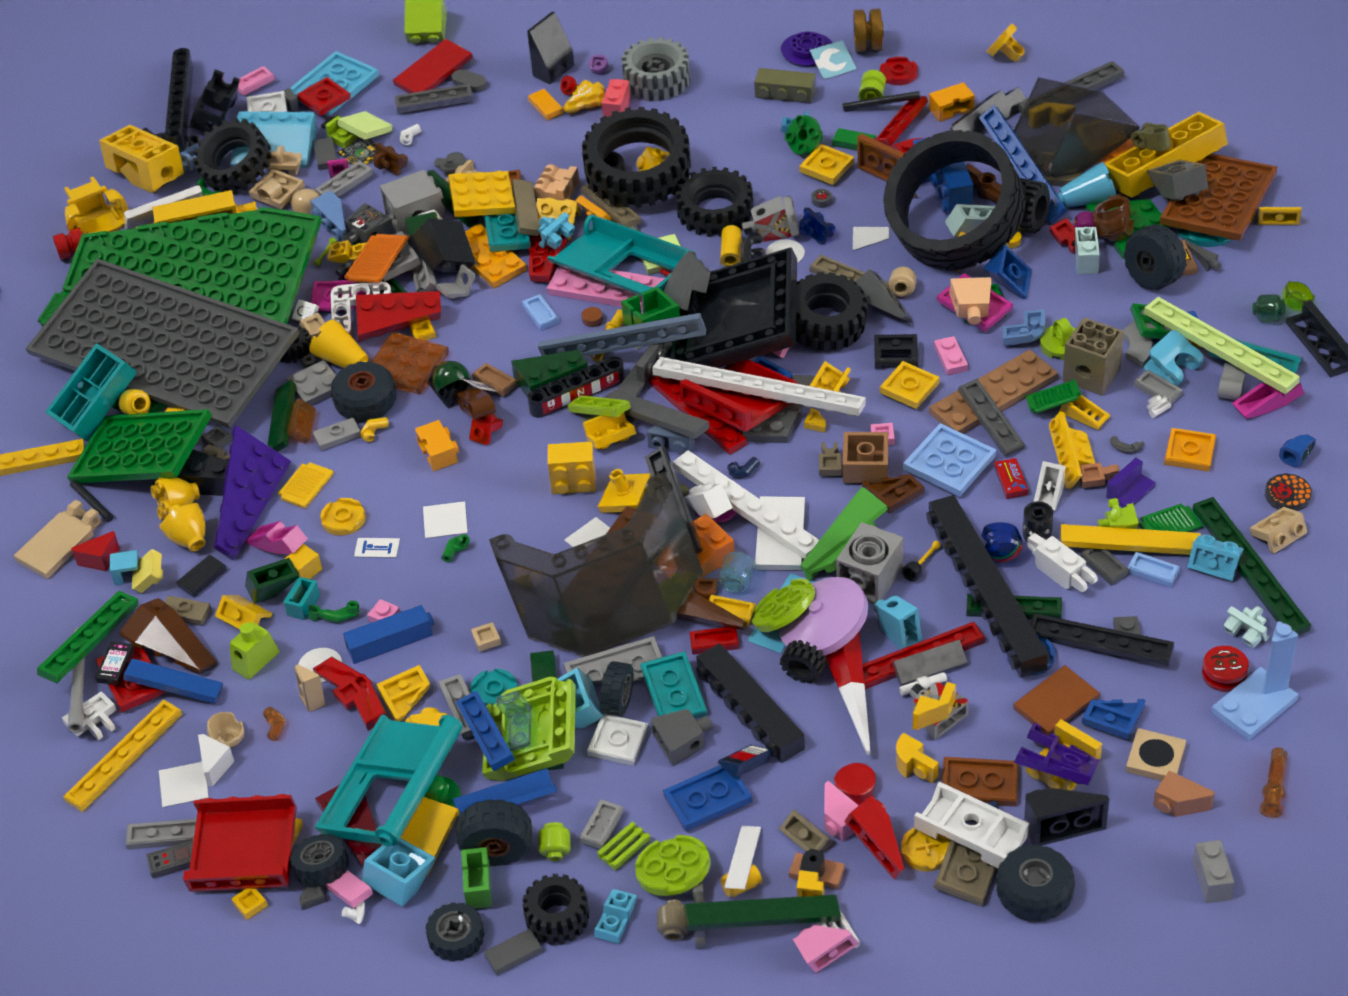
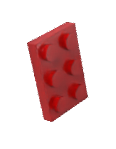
(132, 694)

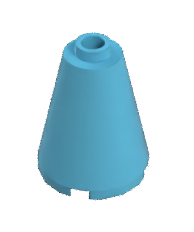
(1088, 188)

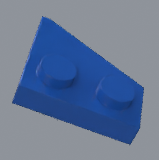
(1113, 716)

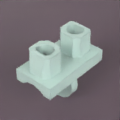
(1249, 621)

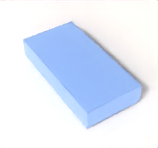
(540, 312)
(1153, 569)

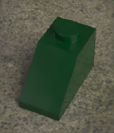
(270, 580)

